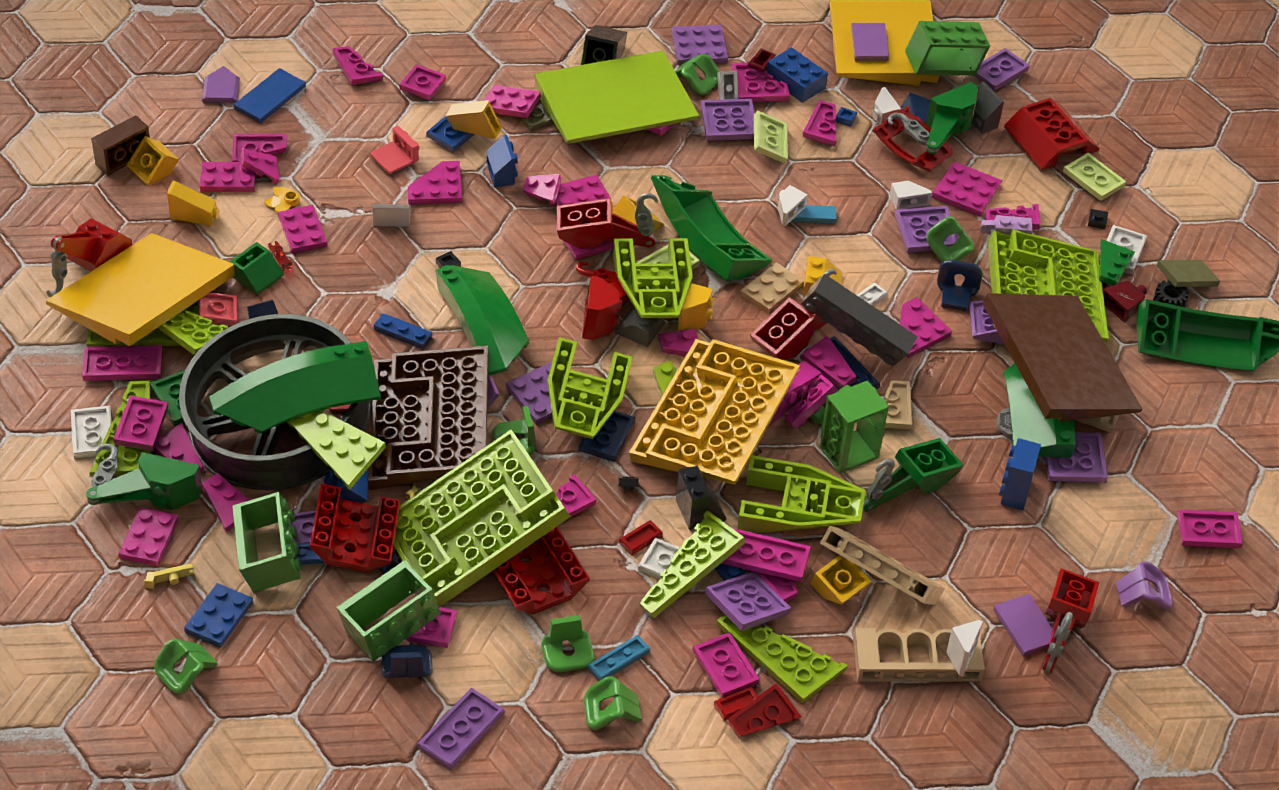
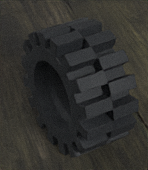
(1164, 289)

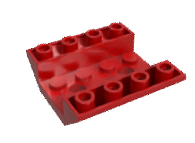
(1043, 135)
(369, 538)
(551, 566)

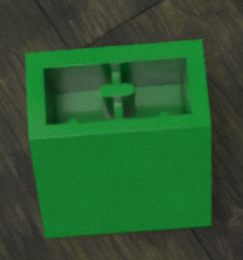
(256, 268)

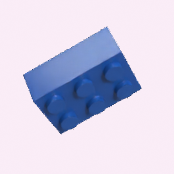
(799, 73)
(1019, 473)

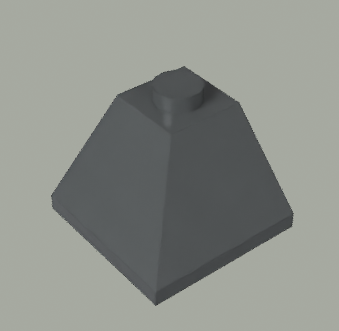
(987, 109)
(639, 329)

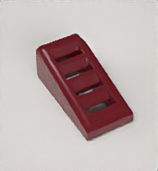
(760, 60)

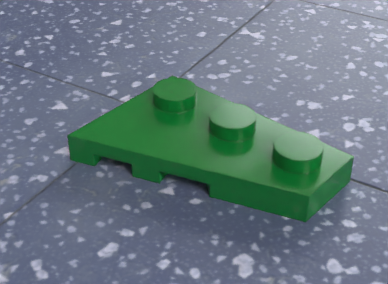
(1113, 262)
(168, 390)

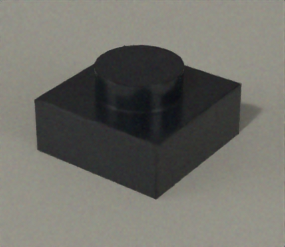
(1097, 218)
(448, 259)
(628, 483)

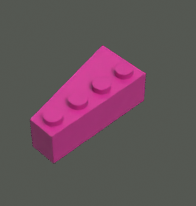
(805, 378)

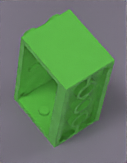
(947, 48)
(844, 408)
(272, 570)
(381, 597)

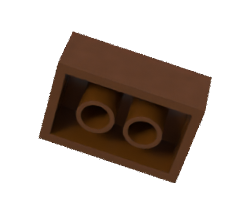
(118, 144)

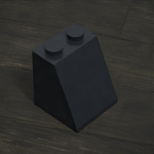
(603, 44)
(696, 497)

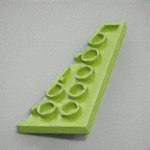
(128, 456)

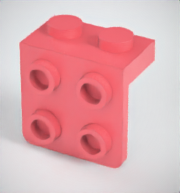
(398, 153)

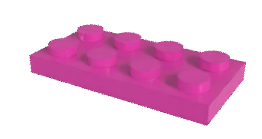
(122, 362)
(770, 556)

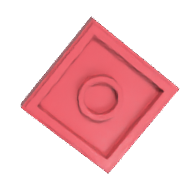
(219, 308)

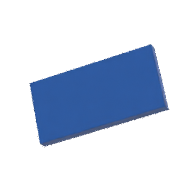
(269, 95)

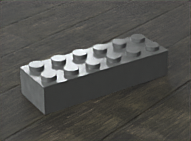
(858, 320)

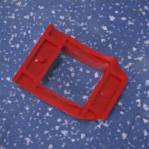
(926, 160)

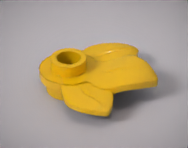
(283, 199)

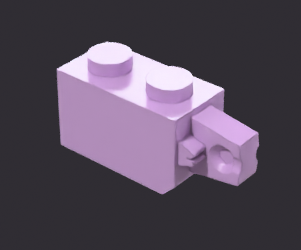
(1006, 224)

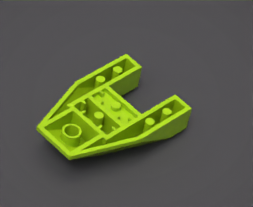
(655, 288)
(581, 400)
(809, 500)

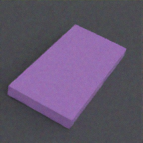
(460, 728)

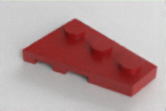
(764, 712)

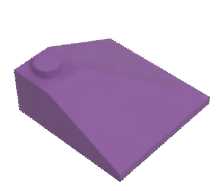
(982, 324)

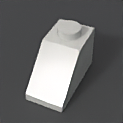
(727, 85)
(884, 106)
(909, 195)
(791, 204)

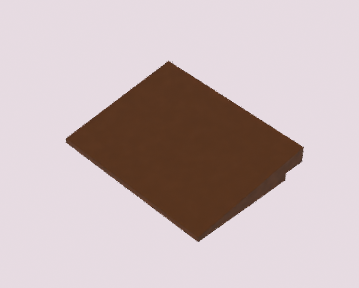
(1061, 356)
(428, 413)

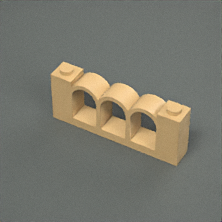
(882, 565)
(871, 669)

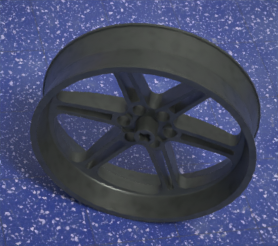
(221, 355)

